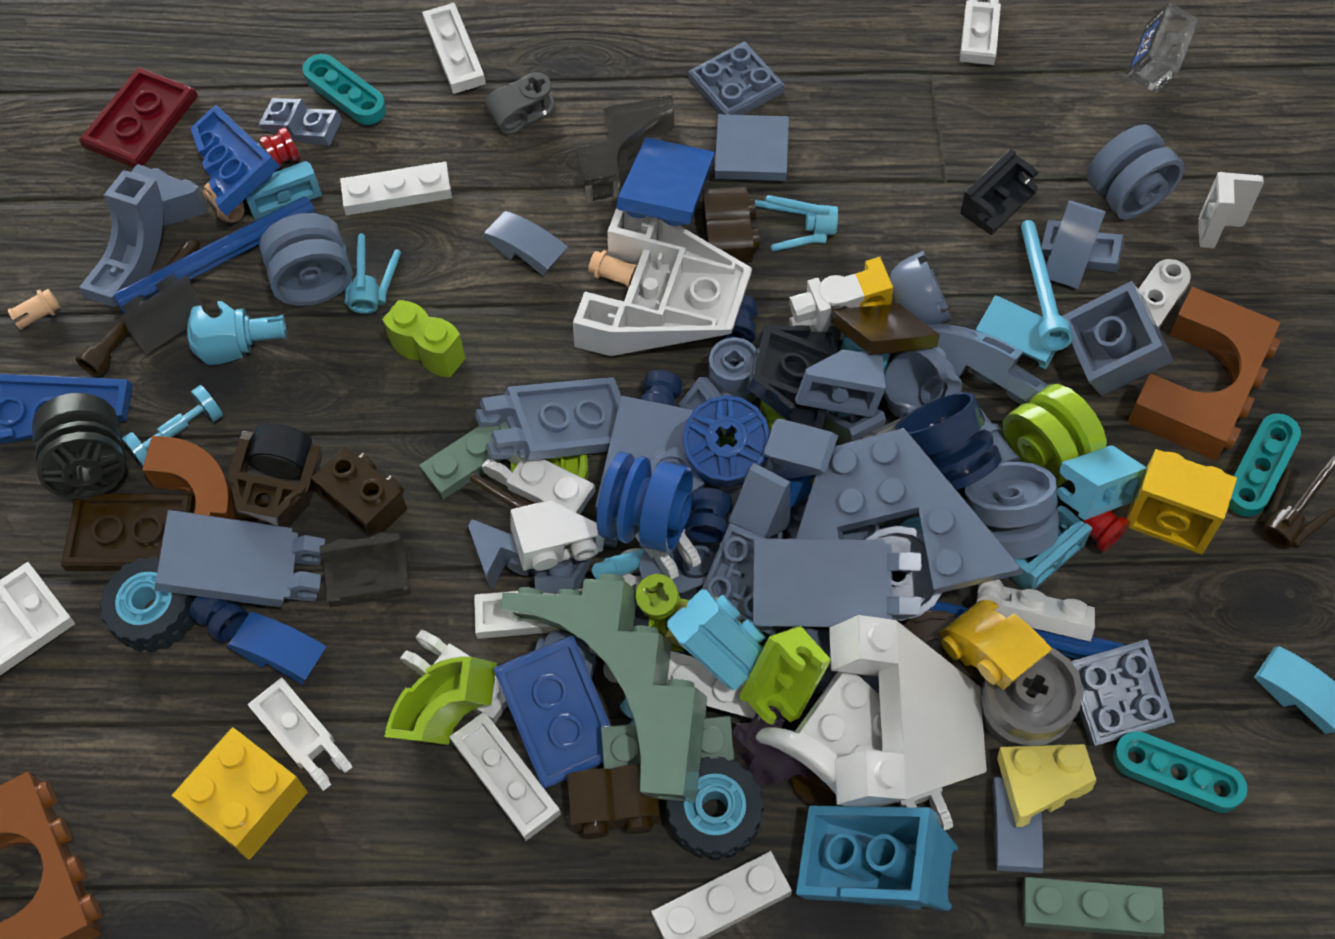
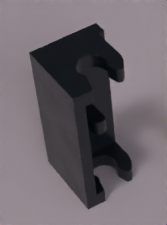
(999, 192)

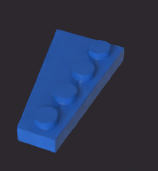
(230, 159)

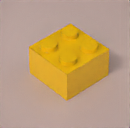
(1181, 501)
(240, 793)

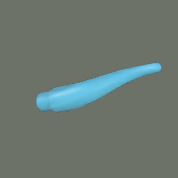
(619, 564)

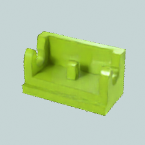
(785, 675)

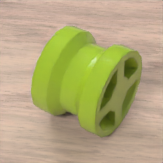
(662, 606)

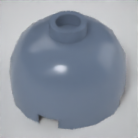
(919, 290)

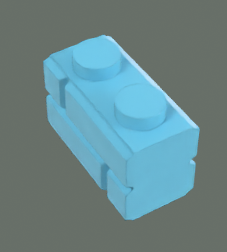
(717, 638)

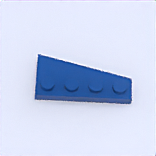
(25, 394)

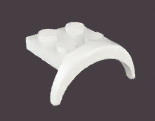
(27, 616)
(837, 725)

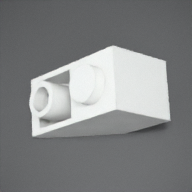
(552, 534)

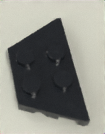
(781, 364)

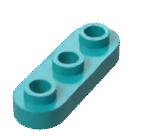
(362, 100)
(1269, 454)
(1198, 771)

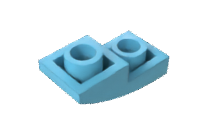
(1299, 683)

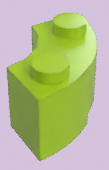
(441, 699)

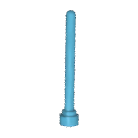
(1054, 330)

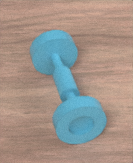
(176, 424)

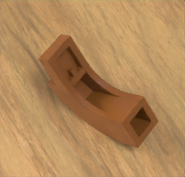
(188, 468)

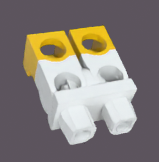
(839, 292)

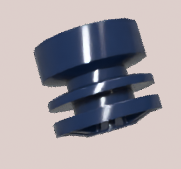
(952, 438)

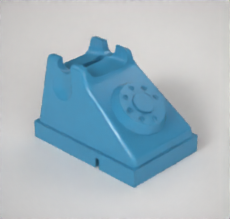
(876, 857)

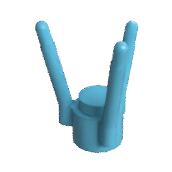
(819, 219)
(363, 293)

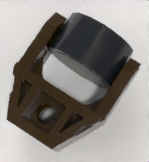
(279, 453)

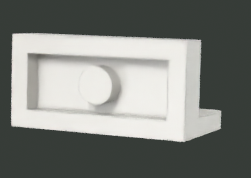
(1227, 205)

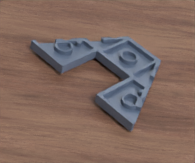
(893, 479)

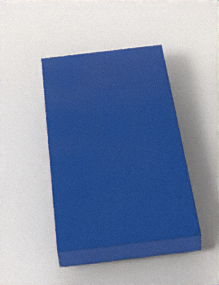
(665, 182)

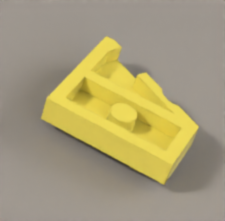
(1044, 777)

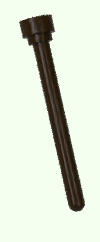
(97, 357)

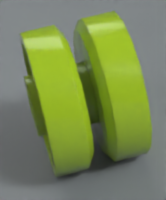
(1053, 429)

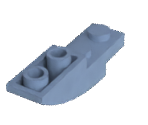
(990, 358)

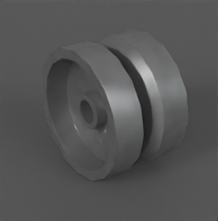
(1035, 706)

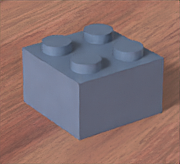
(1117, 339)

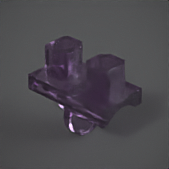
(767, 761)

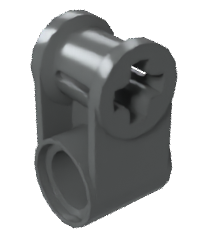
(518, 105)

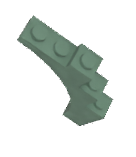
(665, 716)

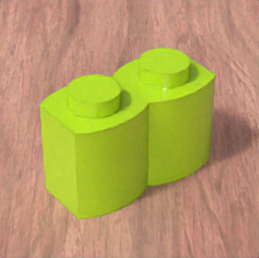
(424, 338)

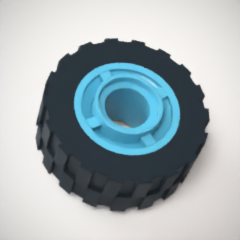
(125, 610)
(724, 834)

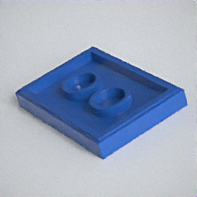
(555, 709)

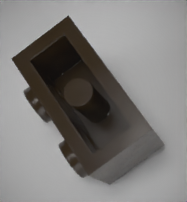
(360, 492)

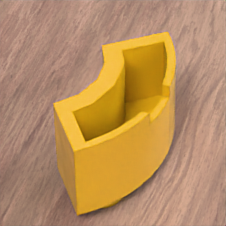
(994, 644)

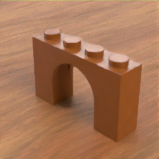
(1208, 419)
(61, 902)

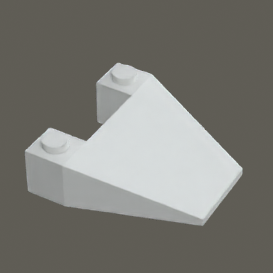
(676, 295)
(926, 712)

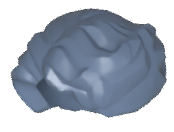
(918, 379)

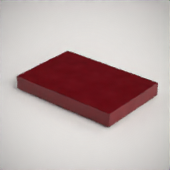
(138, 118)

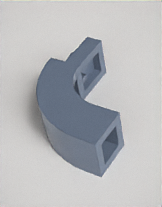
(134, 237)

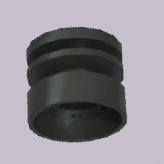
(78, 446)

